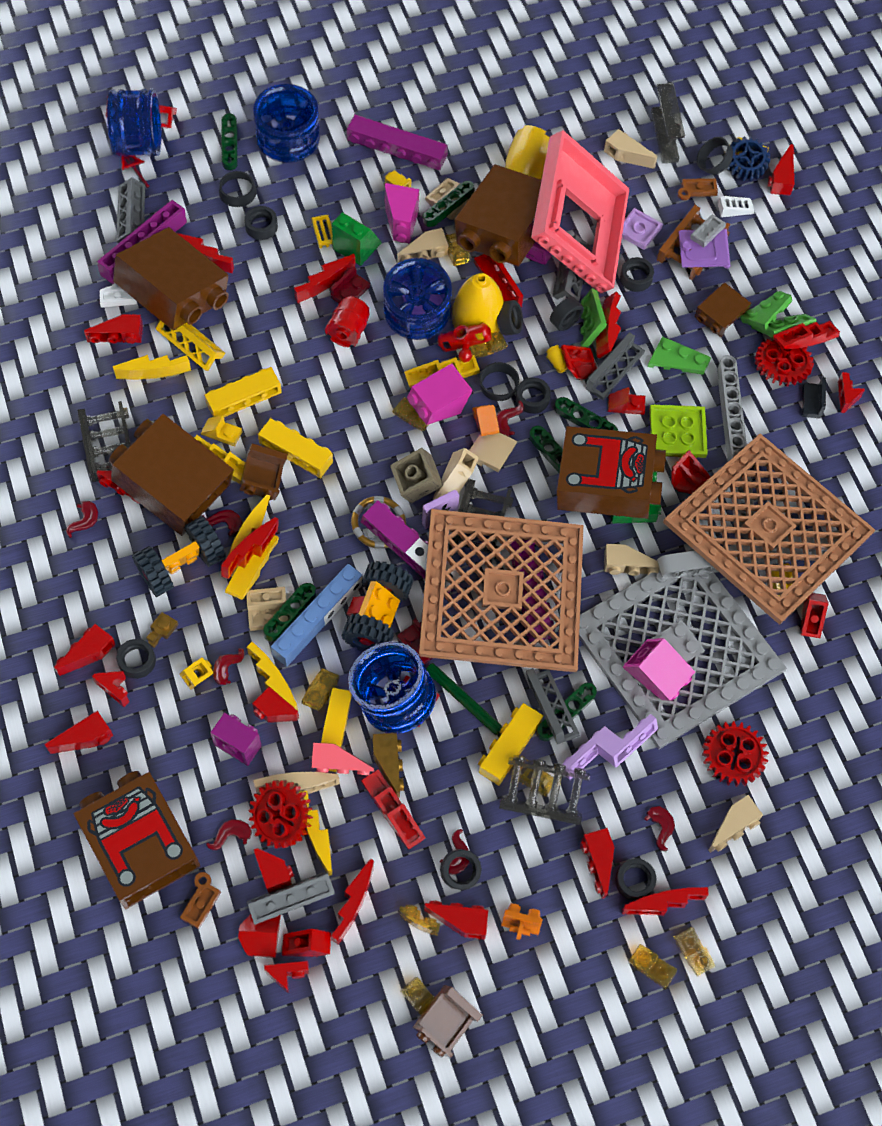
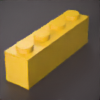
(243, 393)
(300, 450)
(510, 743)

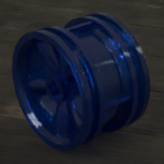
(134, 122)
(287, 141)
(421, 278)
(405, 703)

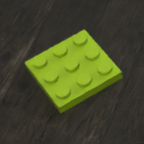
(679, 429)

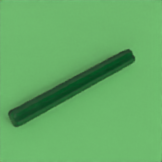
(464, 699)

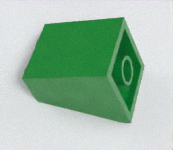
(353, 238)

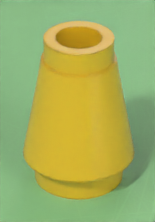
(556, 358)

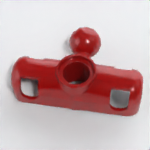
(463, 338)

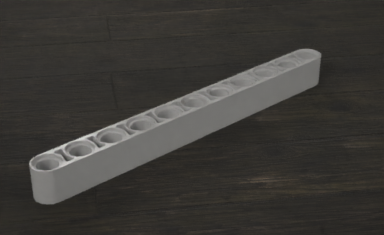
(731, 420)
(693, 564)

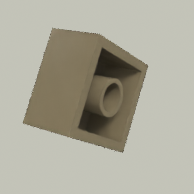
(416, 475)

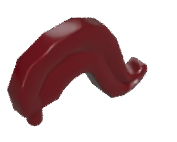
(504, 415)
(90, 517)
(230, 517)
(220, 669)
(666, 821)
(232, 827)
(458, 864)

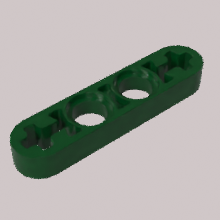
(229, 141)
(462, 192)
(587, 415)
(547, 439)
(287, 610)
(573, 697)

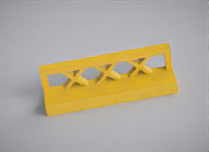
(200, 341)

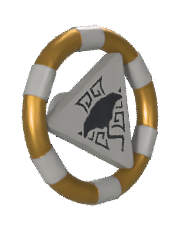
(357, 511)

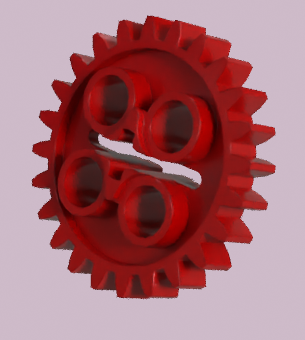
(783, 364)
(752, 758)
(271, 828)

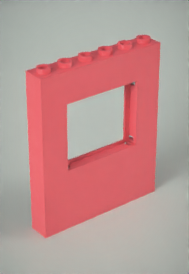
(599, 193)

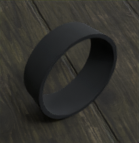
(707, 148)
(237, 201)
(499, 367)

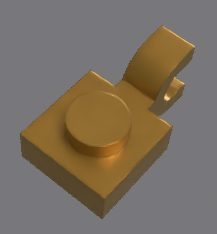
(161, 627)

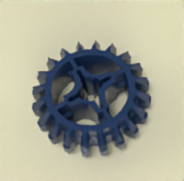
(751, 153)

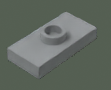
(707, 230)

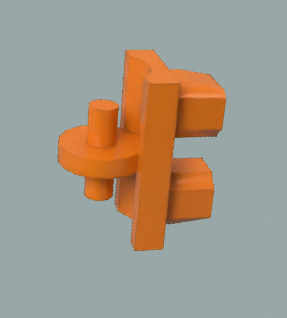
(520, 922)

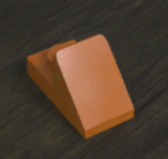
(486, 419)

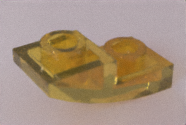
(495, 345)
(407, 413)
(319, 689)
(412, 916)
(694, 952)
(652, 966)
(417, 995)

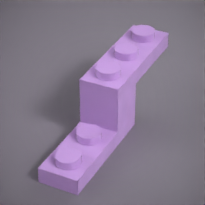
(611, 746)

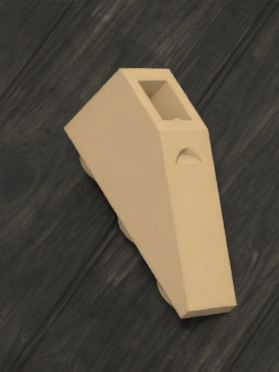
(627, 150)
(427, 246)
(457, 472)
(625, 559)
(739, 817)

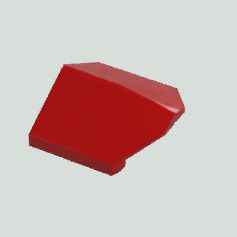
(579, 361)
(688, 474)
(261, 938)

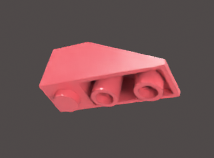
(331, 756)

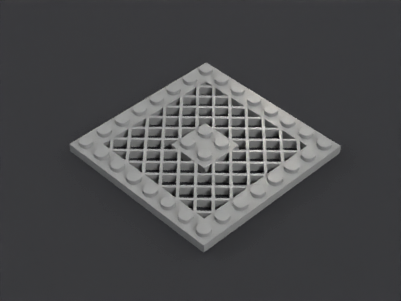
(684, 642)

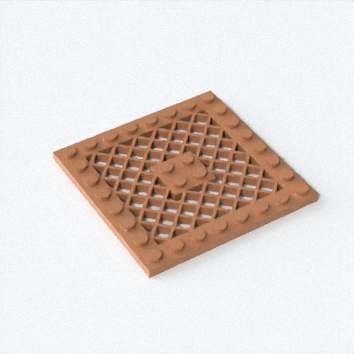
(769, 527)
(502, 591)

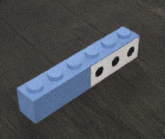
(317, 615)

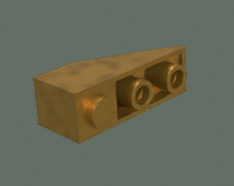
(386, 757)

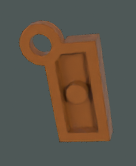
(698, 188)
(201, 902)

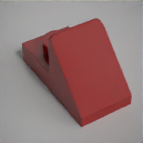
(847, 394)
(625, 403)
(110, 683)
(280, 972)

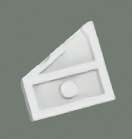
(115, 296)

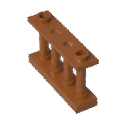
(673, 241)

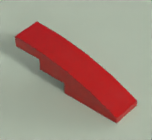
(224, 262)
(323, 280)
(806, 336)
(607, 338)
(253, 544)
(393, 809)
(356, 894)
(658, 903)

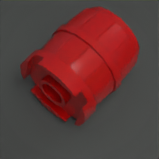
(348, 321)

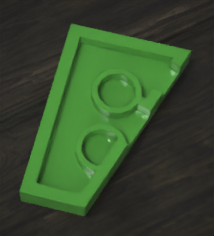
(767, 310)
(593, 318)
(788, 322)
(677, 356)

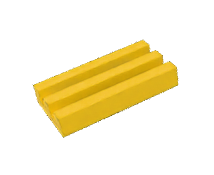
(326, 242)

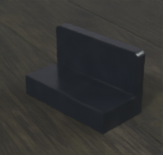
(814, 399)

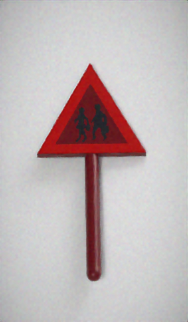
(132, 161)

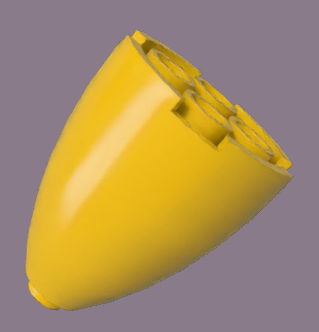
(528, 151)
(477, 303)

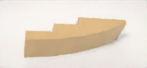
(307, 780)

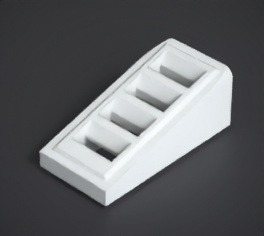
(725, 201)

